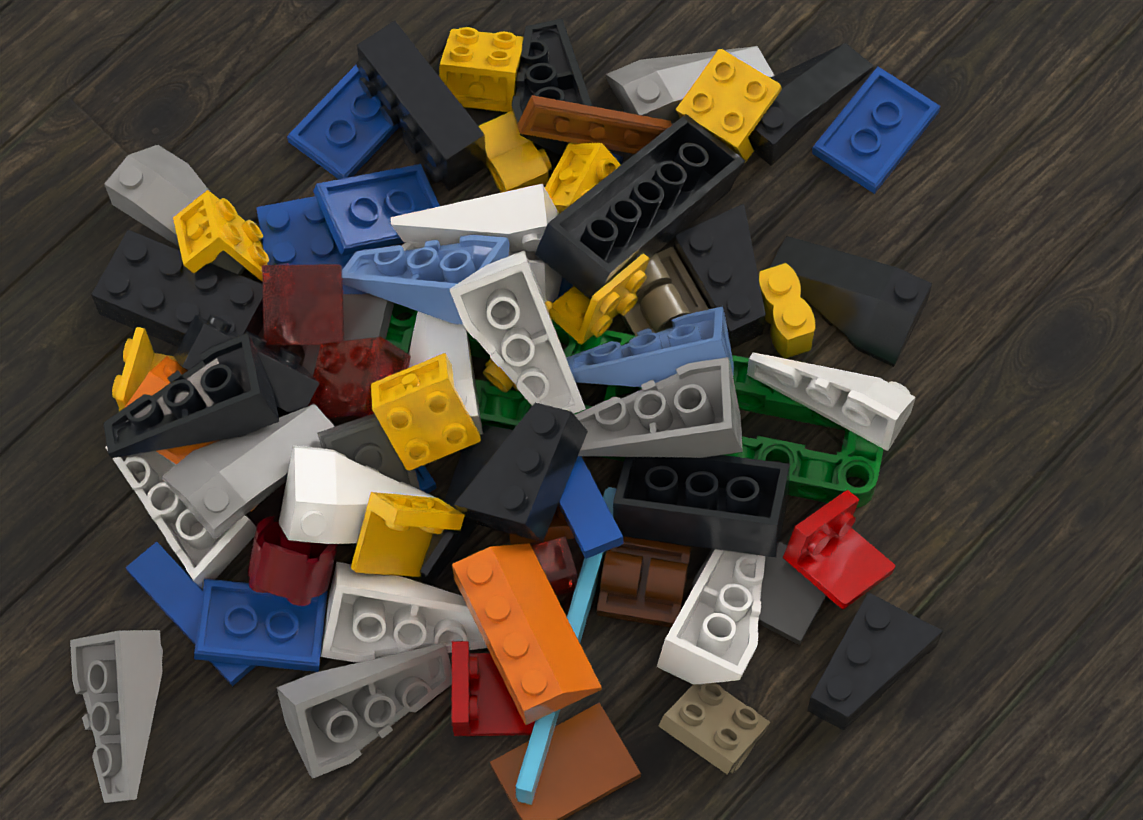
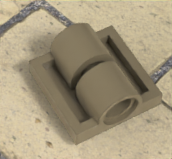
(664, 295)
(715, 725)

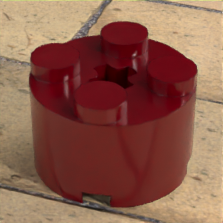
(287, 566)

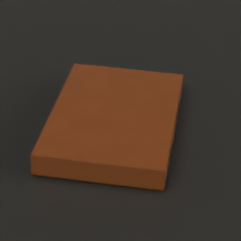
(580, 767)

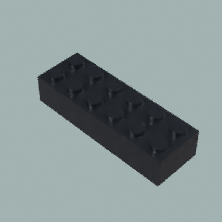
(639, 206)

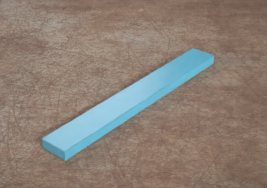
(577, 617)

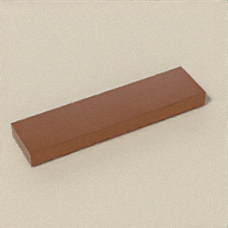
(589, 124)

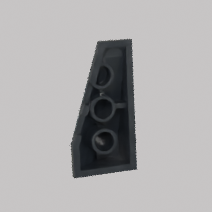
(548, 71)

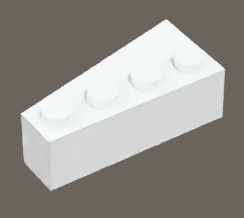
(188, 538)

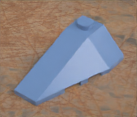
(423, 275)
(655, 355)

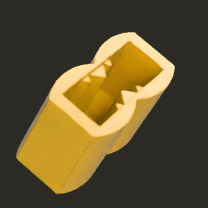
(512, 158)
(786, 311)

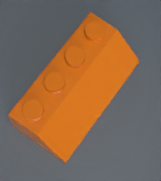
(525, 629)

